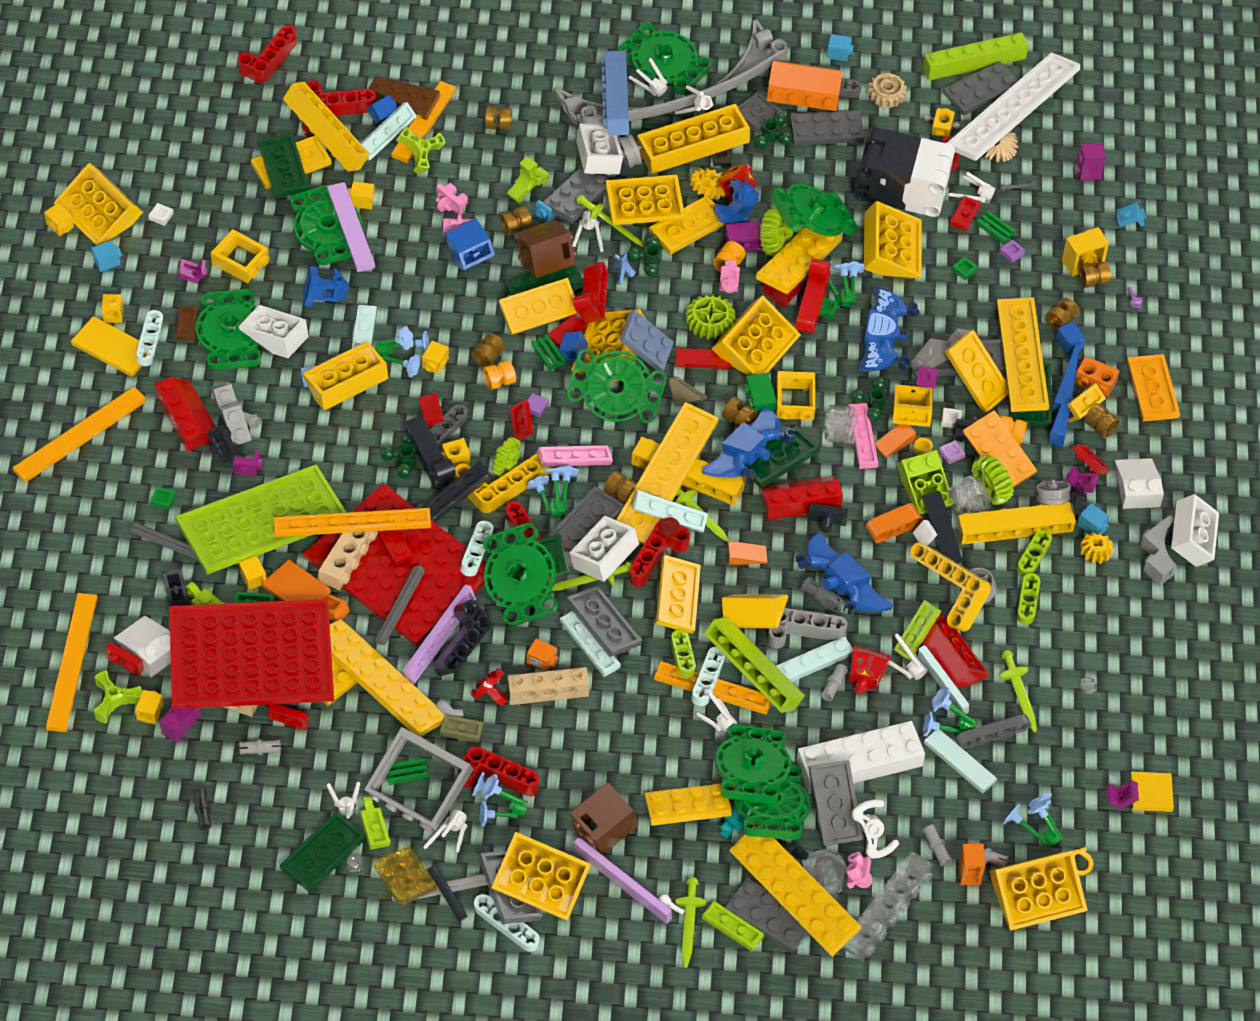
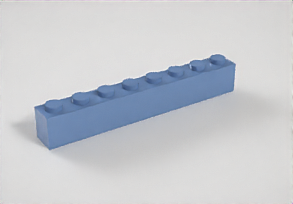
(615, 93)

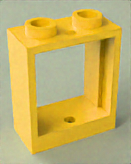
(220, 255)
(787, 380)
(913, 413)

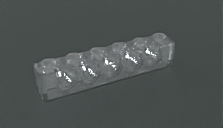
(912, 866)

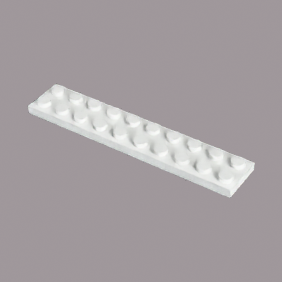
(1014, 106)

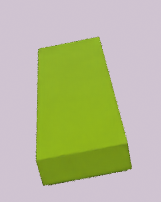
(918, 628)
(733, 926)

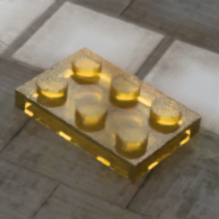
(405, 876)

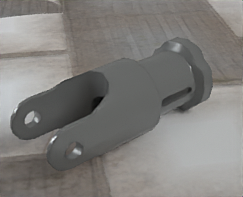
(821, 595)

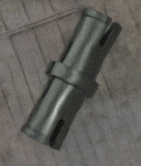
(202, 809)

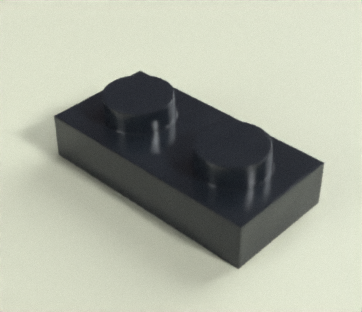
(1080, 500)

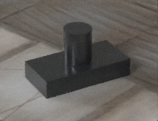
(827, 516)

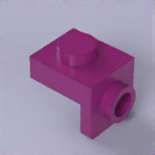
(191, 271)
(927, 377)
(248, 466)
(1086, 480)
(1123, 795)

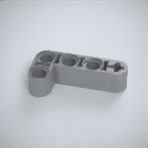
(831, 627)

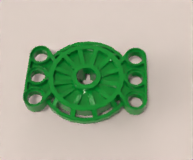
(675, 57)
(813, 210)
(312, 218)
(216, 332)
(602, 374)
(534, 583)
(737, 766)
(782, 814)

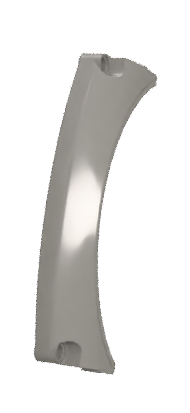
(756, 59)

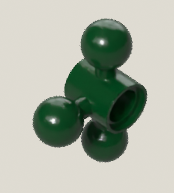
(770, 132)
(651, 255)
(875, 399)
(405, 456)

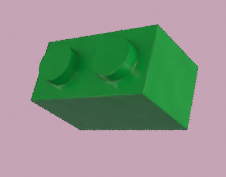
(760, 392)

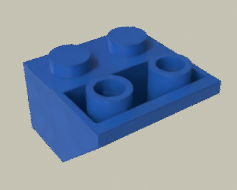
(469, 244)

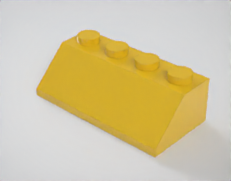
(346, 375)

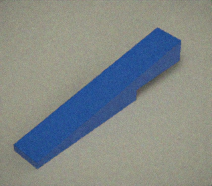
(1063, 397)

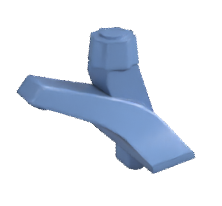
(623, 267)

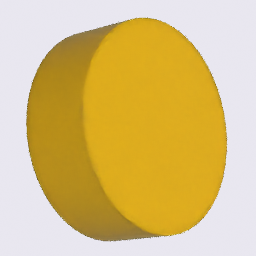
(922, 446)

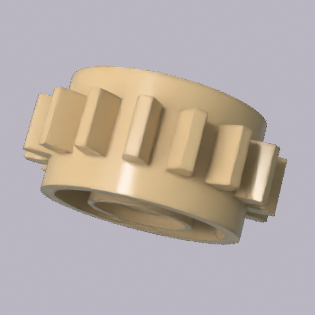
(887, 90)

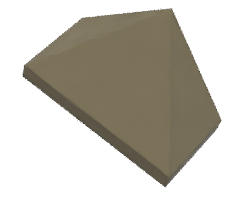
(683, 392)

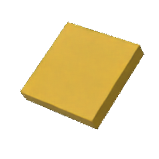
(1154, 791)

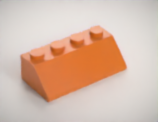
(804, 85)

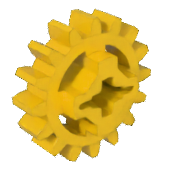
(707, 183)

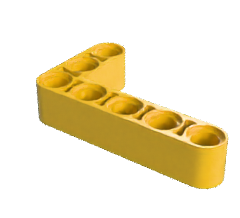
(511, 483)
(969, 586)

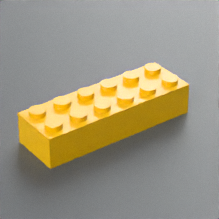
(693, 138)

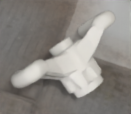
(872, 829)

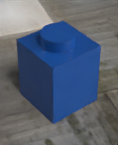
(382, 109)
(1069, 337)
(572, 344)

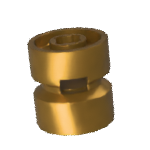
(505, 118)
(516, 221)
(1091, 275)
(1062, 314)
(489, 349)
(737, 412)
(1101, 420)
(618, 486)

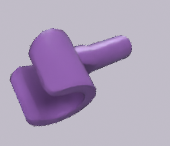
(1135, 301)

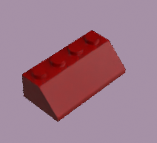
(185, 411)
(795, 497)
(954, 654)

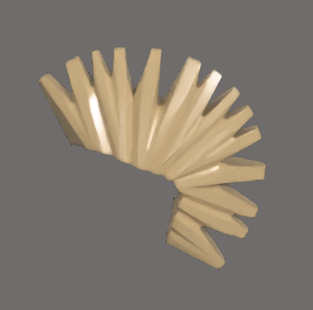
(1004, 149)

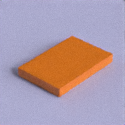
(294, 584)

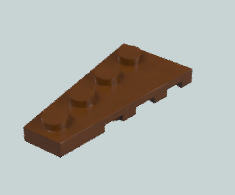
(420, 99)

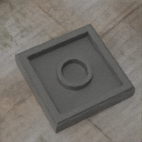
(757, 110)

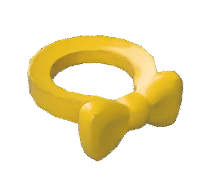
(1082, 852)

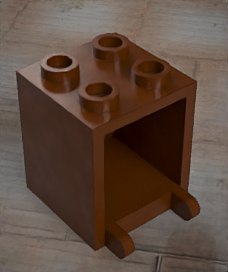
(545, 248)
(609, 813)

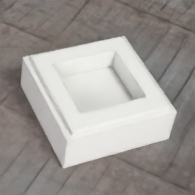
(161, 214)
(950, 416)
(925, 533)

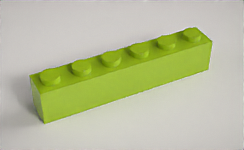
(974, 56)
(754, 664)

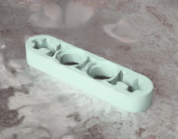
(149, 338)
(474, 547)
(706, 675)
(504, 928)

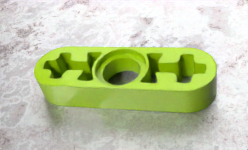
(1034, 545)
(1028, 605)
(681, 660)

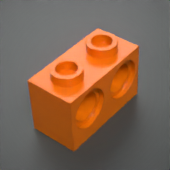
(1097, 372)
(971, 864)

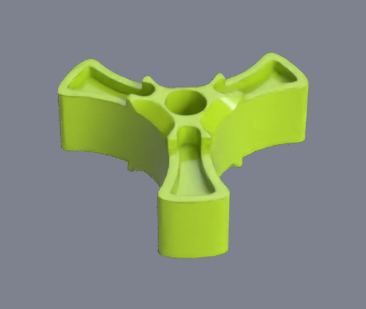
(420, 148)
(528, 179)
(113, 696)

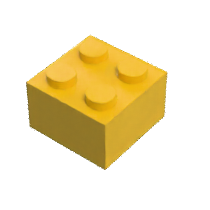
(1084, 249)

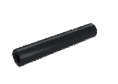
(447, 893)

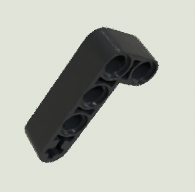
(436, 467)
(465, 647)

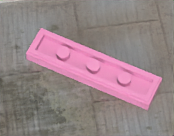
(864, 438)
(574, 455)

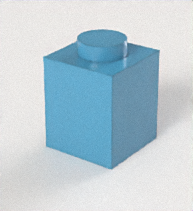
(839, 47)
(106, 256)
(1093, 520)

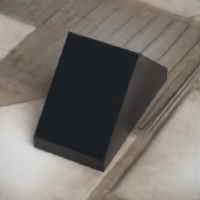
(175, 587)

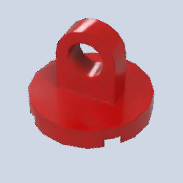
(488, 685)

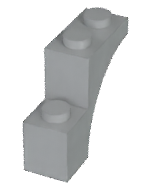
(933, 352)
(231, 412)
(1158, 563)

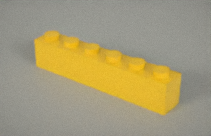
(326, 126)
(721, 488)
(1015, 522)

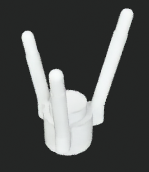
(658, 87)
(701, 102)
(985, 191)
(588, 224)
(915, 667)
(724, 720)
(345, 804)
(454, 822)

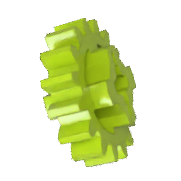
(506, 456)

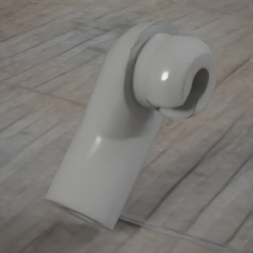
(446, 709)

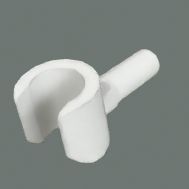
(667, 901)

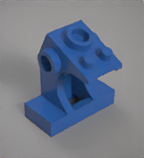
(743, 202)
(315, 287)

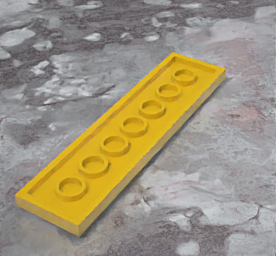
(1022, 354)
(670, 465)
(383, 680)
(797, 891)

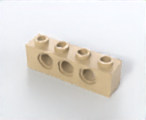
(337, 576)
(548, 686)

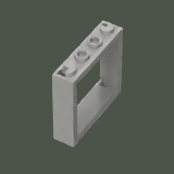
(385, 765)

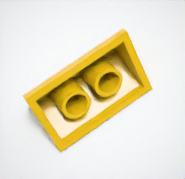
(754, 609)

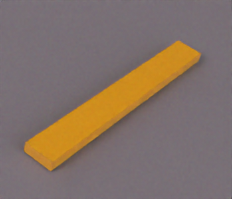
(79, 434)
(352, 522)
(71, 662)

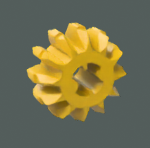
(1096, 548)

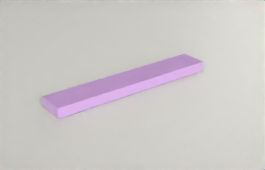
(351, 227)
(436, 637)
(623, 880)

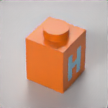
(542, 655)

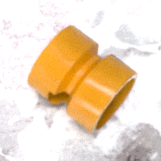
(730, 252)
(499, 375)
(1016, 428)

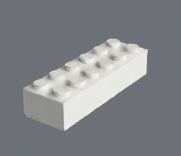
(869, 753)

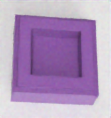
(1012, 251)
(537, 404)

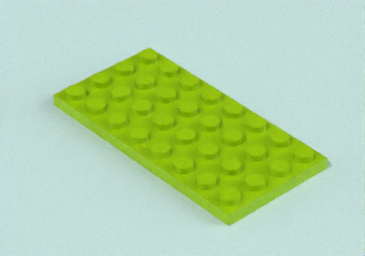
(244, 522)

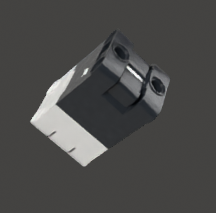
(904, 171)

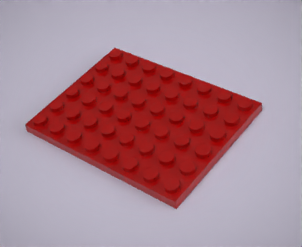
(379, 582)
(250, 654)

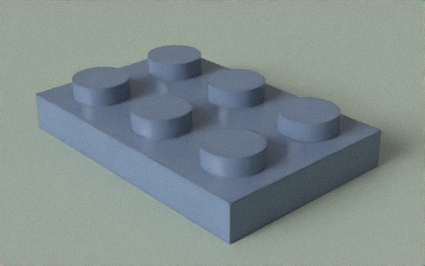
(646, 340)

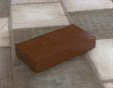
(186, 323)

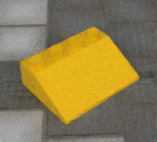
(644, 200)
(98, 205)
(892, 242)
(605, 337)
(756, 339)
(541, 876)
(1039, 890)

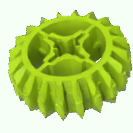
(774, 232)
(699, 313)
(994, 477)

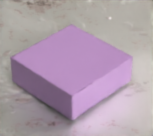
(952, 452)

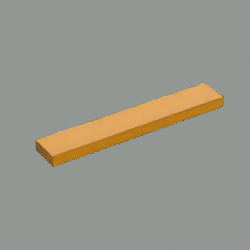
(421, 127)
(723, 690)

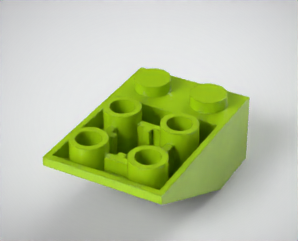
(923, 476)

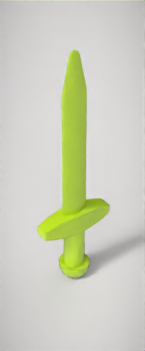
(597, 211)
(686, 499)
(586, 578)
(1014, 674)
(690, 904)

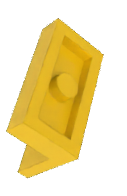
(1084, 402)

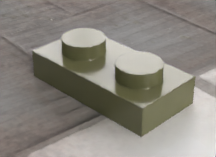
(461, 728)

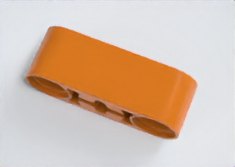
(894, 523)

